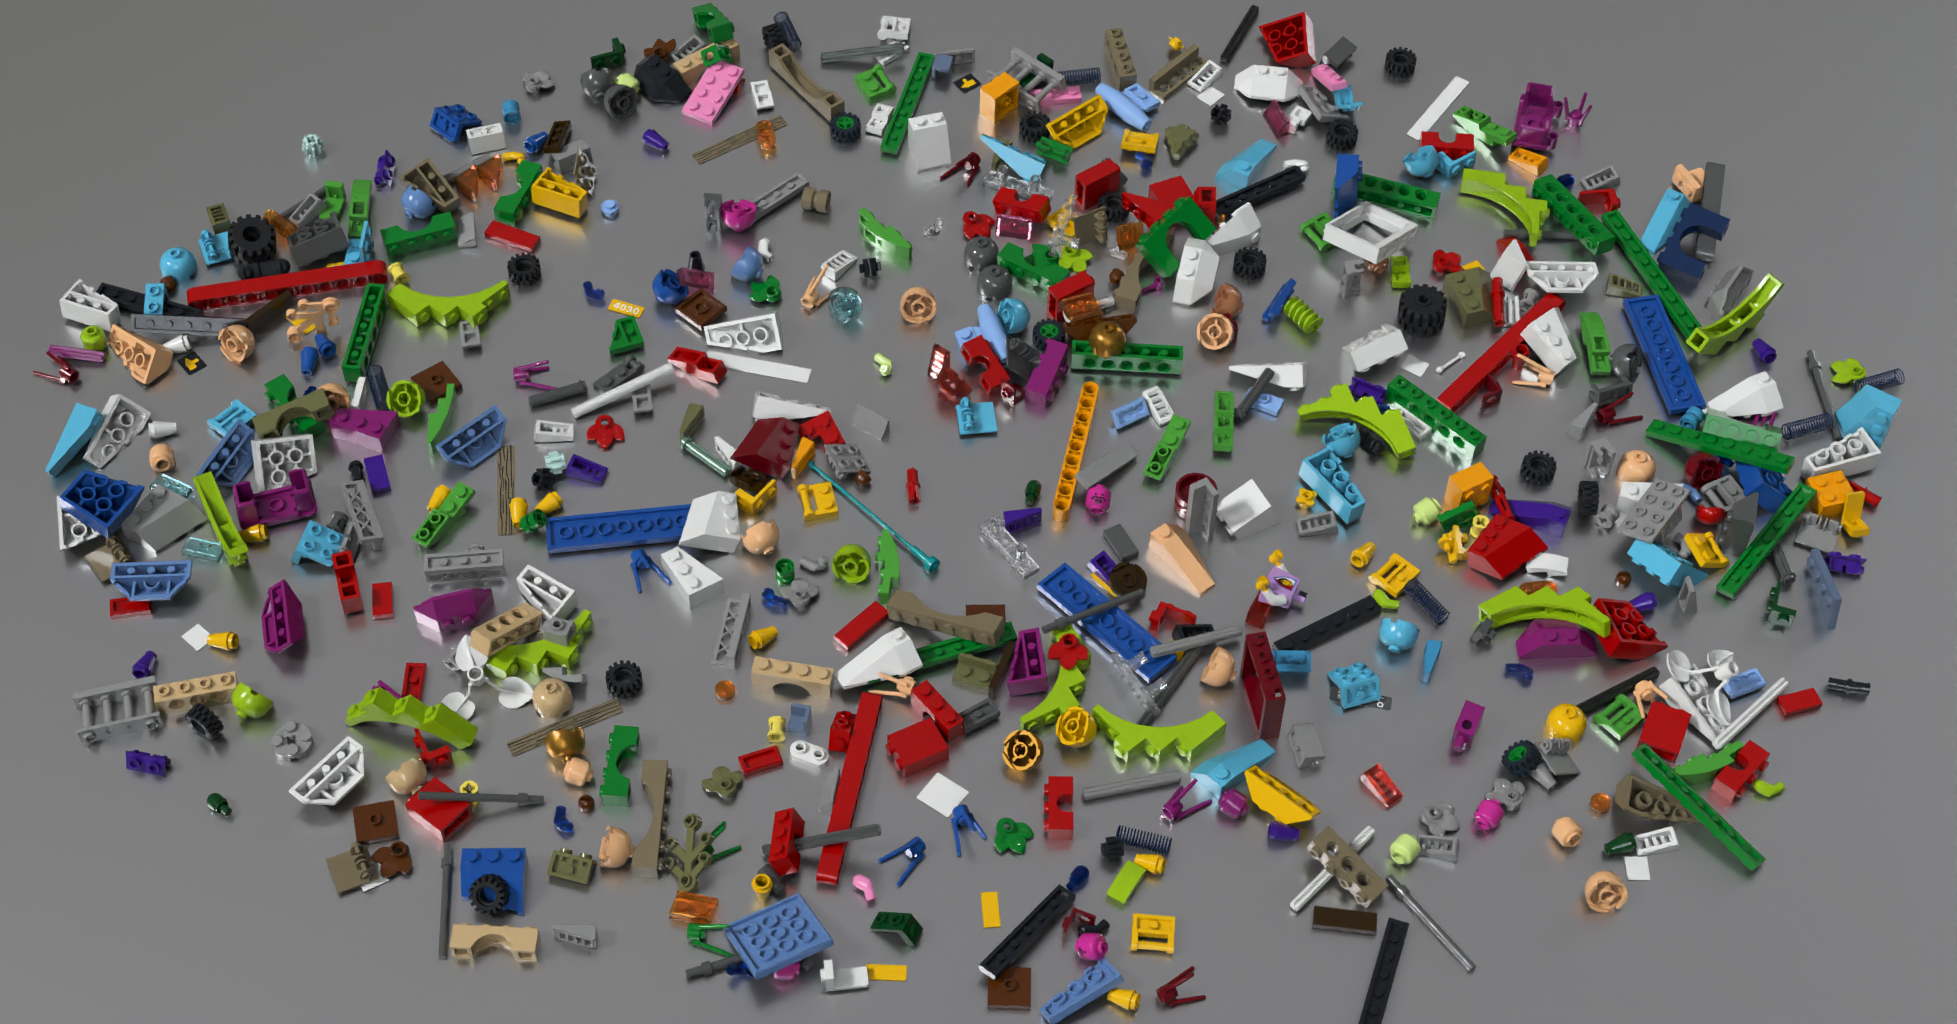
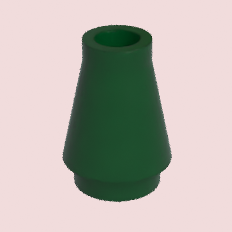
(1621, 844)

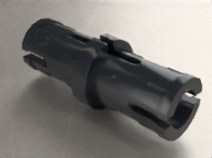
(1848, 686)

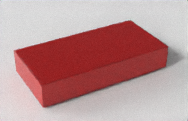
(382, 600)
(124, 608)
(1799, 702)
(760, 760)

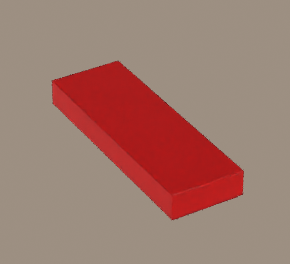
(512, 236)
(861, 625)
(414, 680)

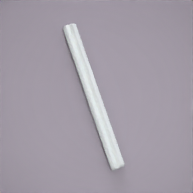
(622, 390)
(1748, 715)
(1324, 876)

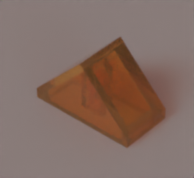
(490, 172)
(467, 183)

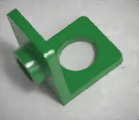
(720, 53)

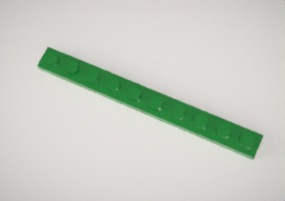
(1651, 272)

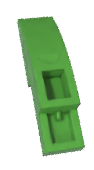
(1482, 127)
(359, 207)
(884, 238)
(1597, 342)
(1167, 448)
(446, 517)
(888, 566)
(1704, 769)

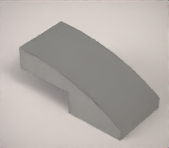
(469, 336)
(642, 399)
(561, 673)

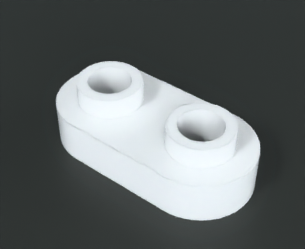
(808, 754)

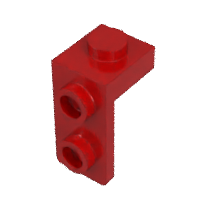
(1601, 196)
(1170, 612)
(841, 731)
(434, 759)

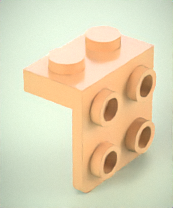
(1689, 182)

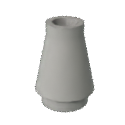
(1544, 776)

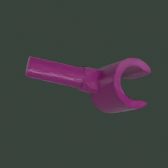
(1158, 285)

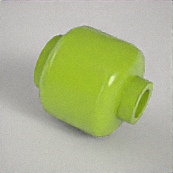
(93, 338)

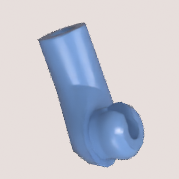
(1694, 495)

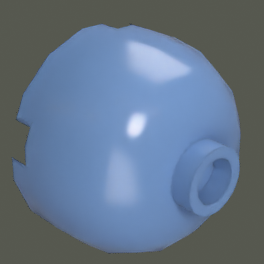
(417, 204)
(748, 265)

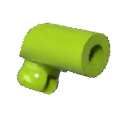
(1383, 600)
(1767, 789)

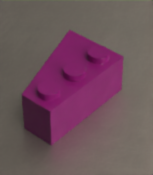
(1048, 373)
(365, 427)
(1028, 667)

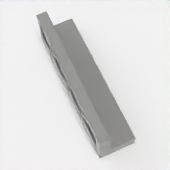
(1201, 509)
(365, 510)
(464, 564)
(736, 633)

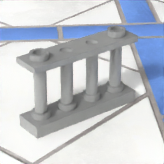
(1042, 73)
(115, 693)

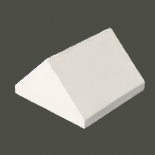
(1510, 266)

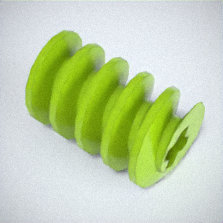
(1302, 315)

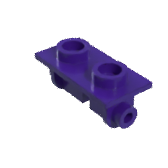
(385, 169)
(1360, 387)
(1852, 563)
(145, 763)

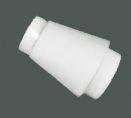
(179, 344)
(161, 429)

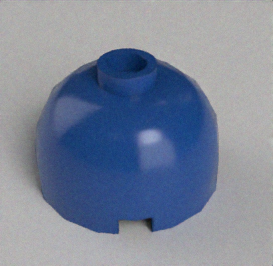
(667, 288)

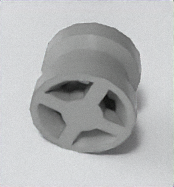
(1607, 516)

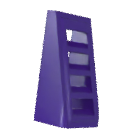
(578, 473)
(1019, 519)
(1097, 570)

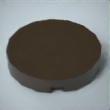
(748, 480)
(1127, 578)

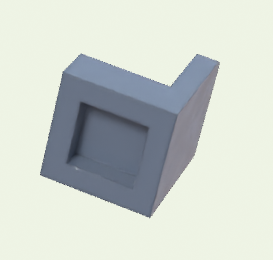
(942, 63)
(799, 719)

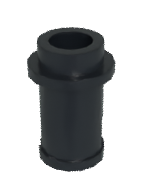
(356, 468)

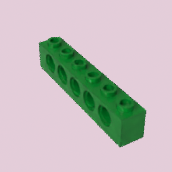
(1397, 196)
(1574, 215)
(365, 332)
(1134, 358)
(1442, 420)

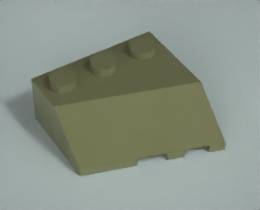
(1470, 296)

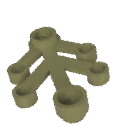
(692, 823)

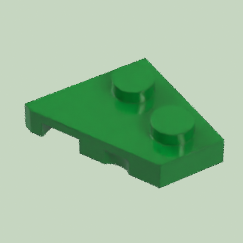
(626, 336)
(1459, 516)

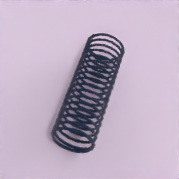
(787, 30)
(1091, 77)
(1873, 384)
(374, 385)
(1806, 433)
(1426, 600)
(1142, 843)

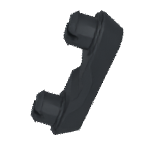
(264, 269)
(1368, 438)

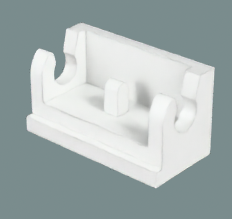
(486, 138)

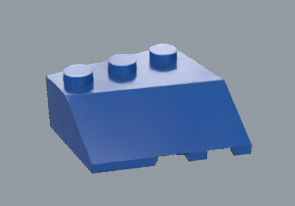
(1348, 176)
(1766, 482)
(100, 501)
(505, 862)

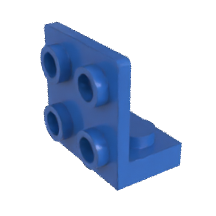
(451, 120)

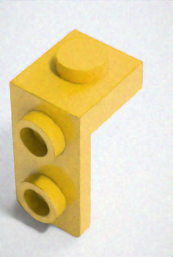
(753, 504)
(1852, 515)

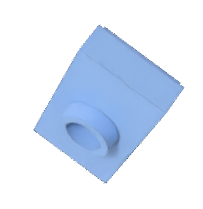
(1268, 403)
(1129, 412)
(1744, 683)

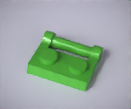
(871, 87)
(1319, 224)
(1624, 721)

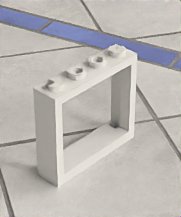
(1403, 229)

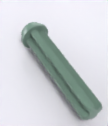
(688, 444)

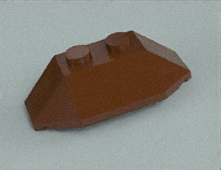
(1082, 330)

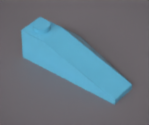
(1023, 164)
(1245, 166)
(1664, 220)
(77, 432)
(1228, 769)

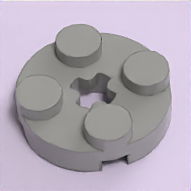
(289, 731)

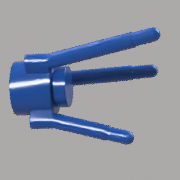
(641, 561)
(964, 817)
(913, 849)

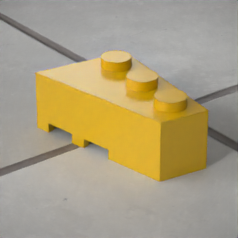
(558, 194)

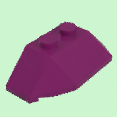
(454, 609)
(282, 618)
(1555, 640)

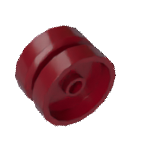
(1182, 491)

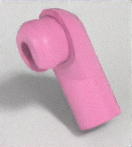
(866, 885)

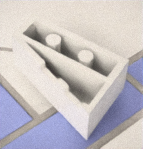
(89, 307)
(1631, 493)
(690, 577)
(546, 593)

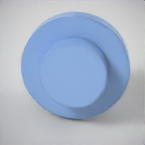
(609, 207)

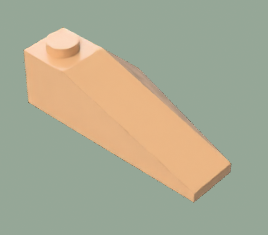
(1180, 553)

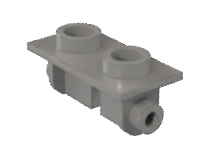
(350, 540)

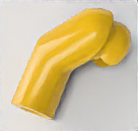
(510, 156)

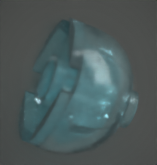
(845, 304)

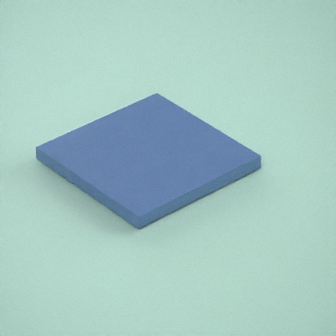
(778, 936)

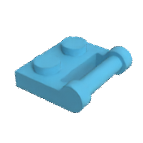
(242, 413)

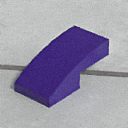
(377, 473)

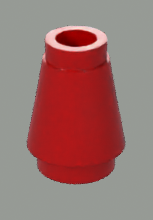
(1518, 363)

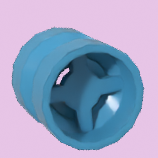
(511, 112)
(1692, 418)

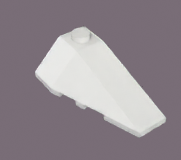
(1237, 232)
(752, 333)
(773, 406)
(120, 423)
(1692, 698)

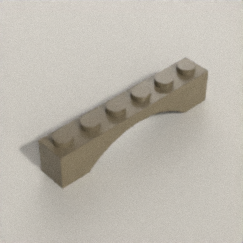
(787, 66)
(1129, 291)
(980, 628)
(646, 855)

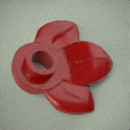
(979, 225)
(1446, 261)
(605, 433)
(1067, 653)

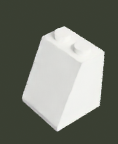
(929, 141)
(1246, 511)

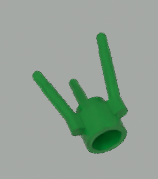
(716, 832)
(699, 931)

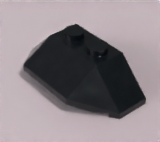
(661, 80)

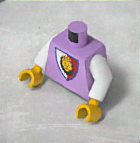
(1279, 586)

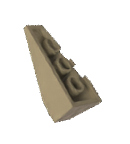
(1650, 801)

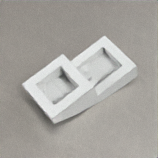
(761, 94)
(880, 118)
(1552, 564)

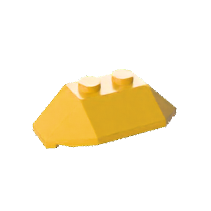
(1079, 123)
(1278, 798)

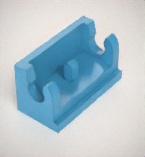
(1292, 660)

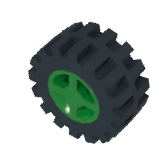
(845, 127)
(1045, 330)
(1521, 758)

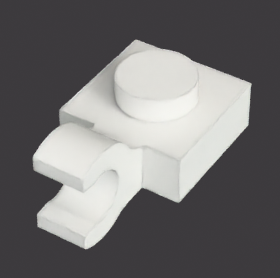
(1298, 117)

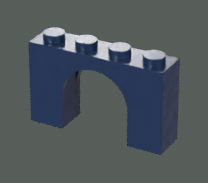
(1694, 220)

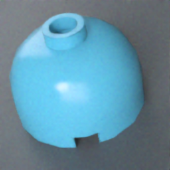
(1422, 162)
(178, 263)
(1013, 315)
(1343, 439)
(1398, 635)

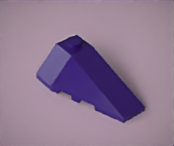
(1539, 515)

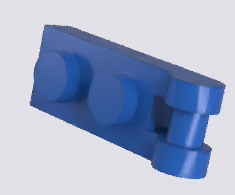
(1279, 301)

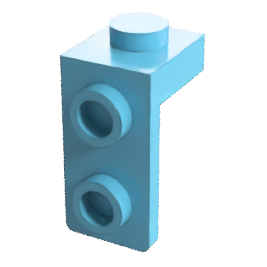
(1344, 99)
(1450, 168)
(154, 298)

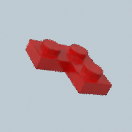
(823, 427)

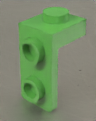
(335, 198)

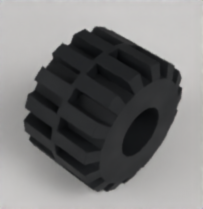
(251, 240)
(1422, 310)

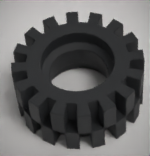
(772, 36)
(1399, 69)
(1034, 119)
(1340, 141)
(1113, 214)
(523, 261)
(1249, 270)
(1538, 460)
(1588, 497)
(624, 669)
(204, 721)
(478, 898)

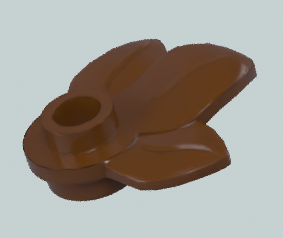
(661, 49)
(393, 862)

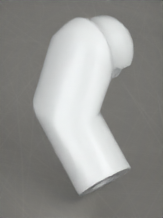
(1299, 163)
(763, 247)

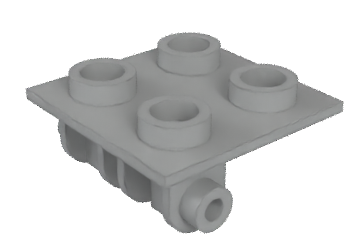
(845, 459)
(1818, 532)
(1556, 755)

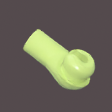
(886, 364)

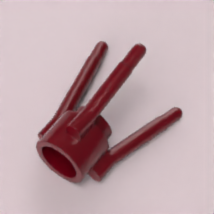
(969, 162)
(66, 372)
(1607, 414)
(1168, 991)

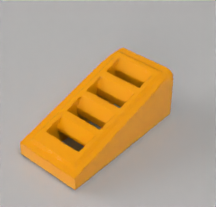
(1535, 163)
(804, 454)

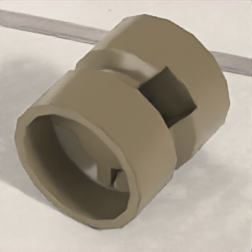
(818, 200)

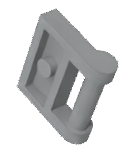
(1727, 488)

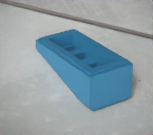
(1431, 654)

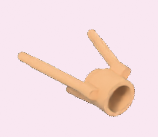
(811, 296)
(1545, 375)
(903, 685)
(1645, 691)

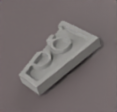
(1319, 106)

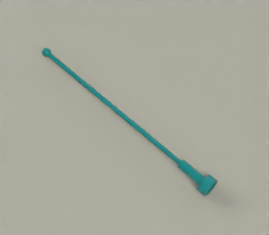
(930, 563)

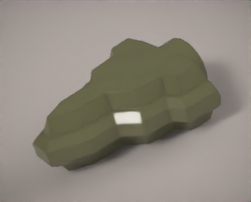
(1180, 139)

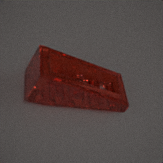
(937, 362)
(1258, 613)
(1381, 776)

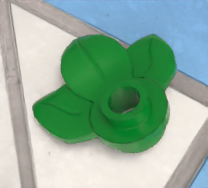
(1040, 256)
(766, 291)
(1013, 838)

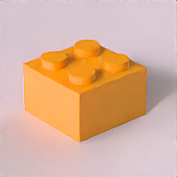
(999, 97)
(1469, 484)
(1830, 493)

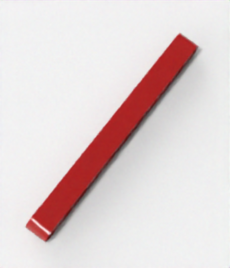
(297, 283)
(1495, 357)
(850, 785)

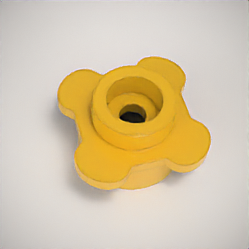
(1176, 43)
(1306, 497)

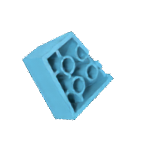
(1872, 411)
(1665, 563)

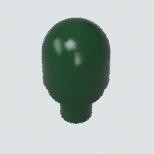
(1032, 491)
(218, 804)

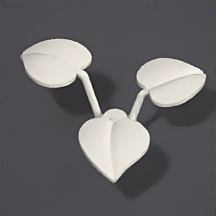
(1723, 668)
(512, 695)

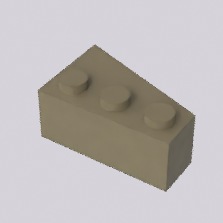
(432, 183)

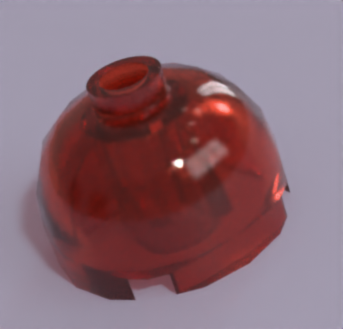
(951, 386)

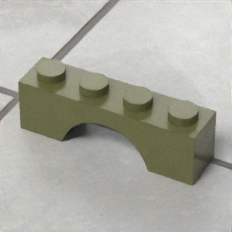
(313, 405)

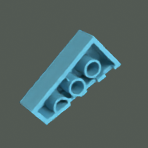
(1333, 484)

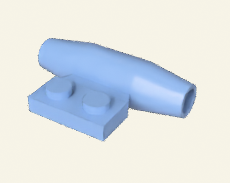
(1129, 104)
(990, 329)

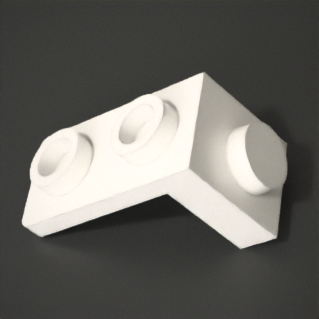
(843, 978)

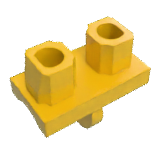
(1452, 544)

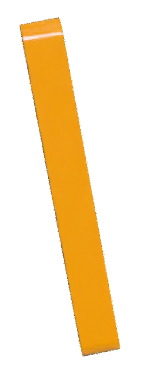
(1075, 451)

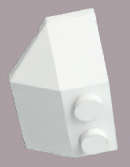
(1268, 83)
(1195, 272)
(1562, 276)
(332, 775)

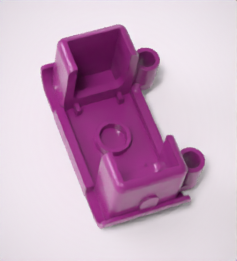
(1535, 118)
(275, 505)

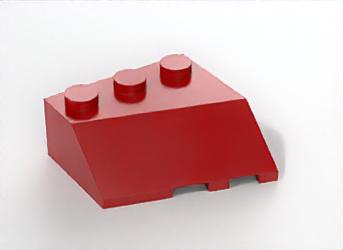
(1291, 40)
(1504, 547)
(1629, 634)

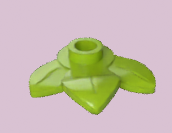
(1074, 259)
(1848, 371)

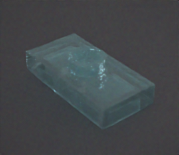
(172, 484)
(202, 550)

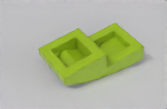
(1400, 271)
(1126, 882)

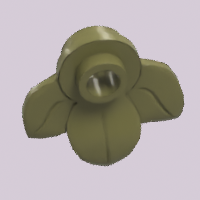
(723, 782)

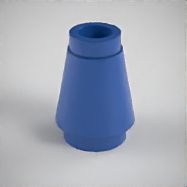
(535, 142)
(325, 346)
(309, 358)

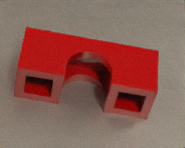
(1460, 147)
(1007, 203)
(979, 351)
(347, 582)
(929, 701)
(1733, 783)
(1059, 793)
(783, 853)

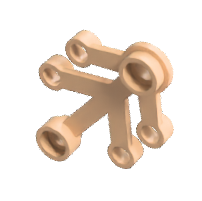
(328, 305)

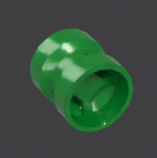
(533, 521)
(784, 571)

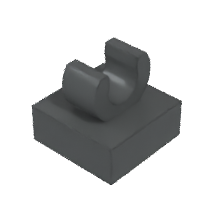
(1484, 632)

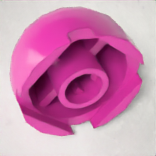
(738, 215)

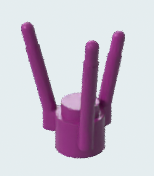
(1576, 117)
(522, 373)
(1174, 807)

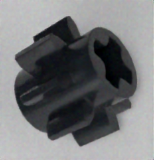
(1220, 114)
(870, 267)
(543, 479)
(1112, 849)

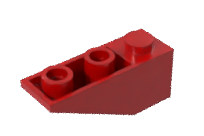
(1206, 200)
(1144, 208)

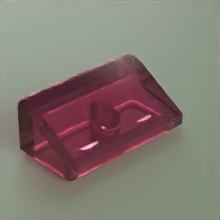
(1276, 119)
(1013, 227)
(696, 278)

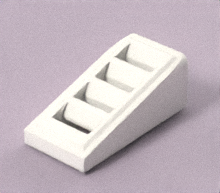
(1208, 66)
(835, 273)
(1155, 395)
(542, 433)
(726, 451)
(1662, 833)

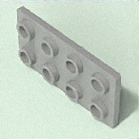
(1655, 513)

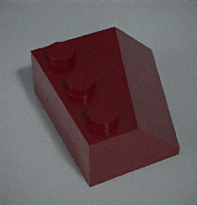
(769, 446)

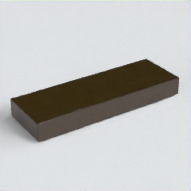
(557, 136)
(269, 311)
(1002, 670)
(1344, 920)

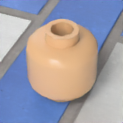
(162, 457)
(577, 771)
(1567, 831)

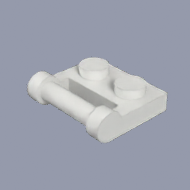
(899, 30)

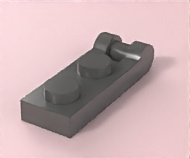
(619, 375)

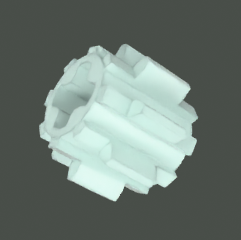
(312, 145)
(555, 462)

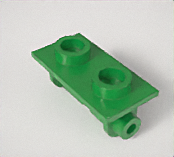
(1054, 150)

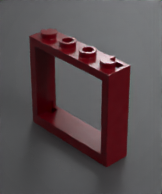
(1261, 690)

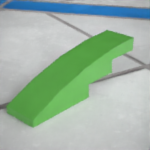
(440, 421)
(1223, 421)

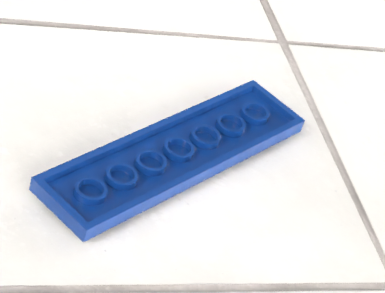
(1663, 354)
(616, 528)
(1110, 627)

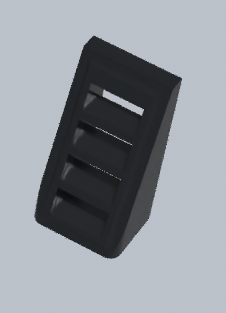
(1182, 631)

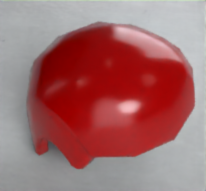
(1709, 515)

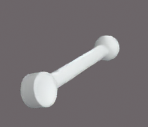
(1461, 355)

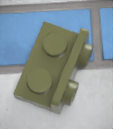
(974, 672)
(570, 866)

